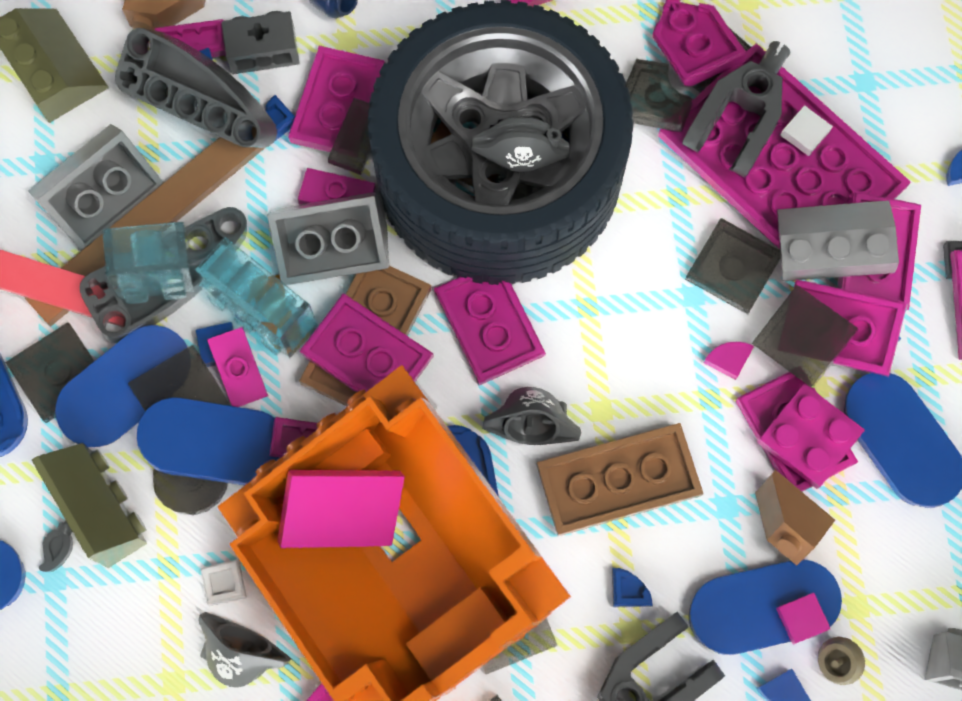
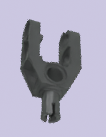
(735, 88)
(620, 672)

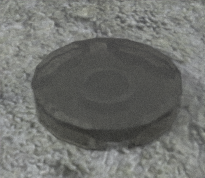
(187, 494)

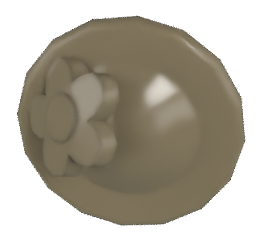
(841, 660)

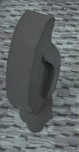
(57, 548)

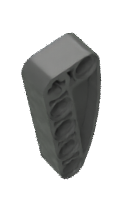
(191, 77)
(157, 307)

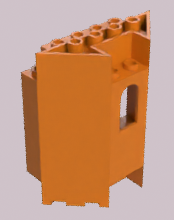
(436, 609)

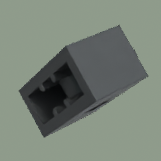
(249, 54)

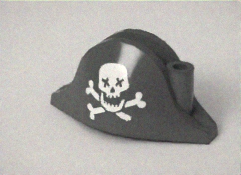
(521, 144)
(532, 418)
(237, 653)

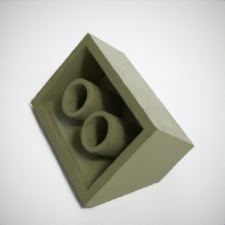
(49, 60)
(91, 503)

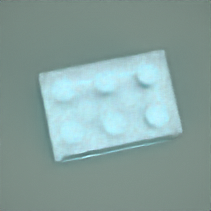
(148, 261)
(256, 299)

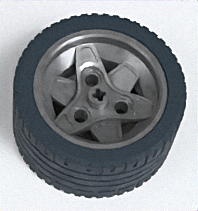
(506, 56)

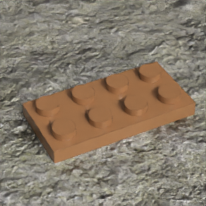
(389, 295)
(619, 479)

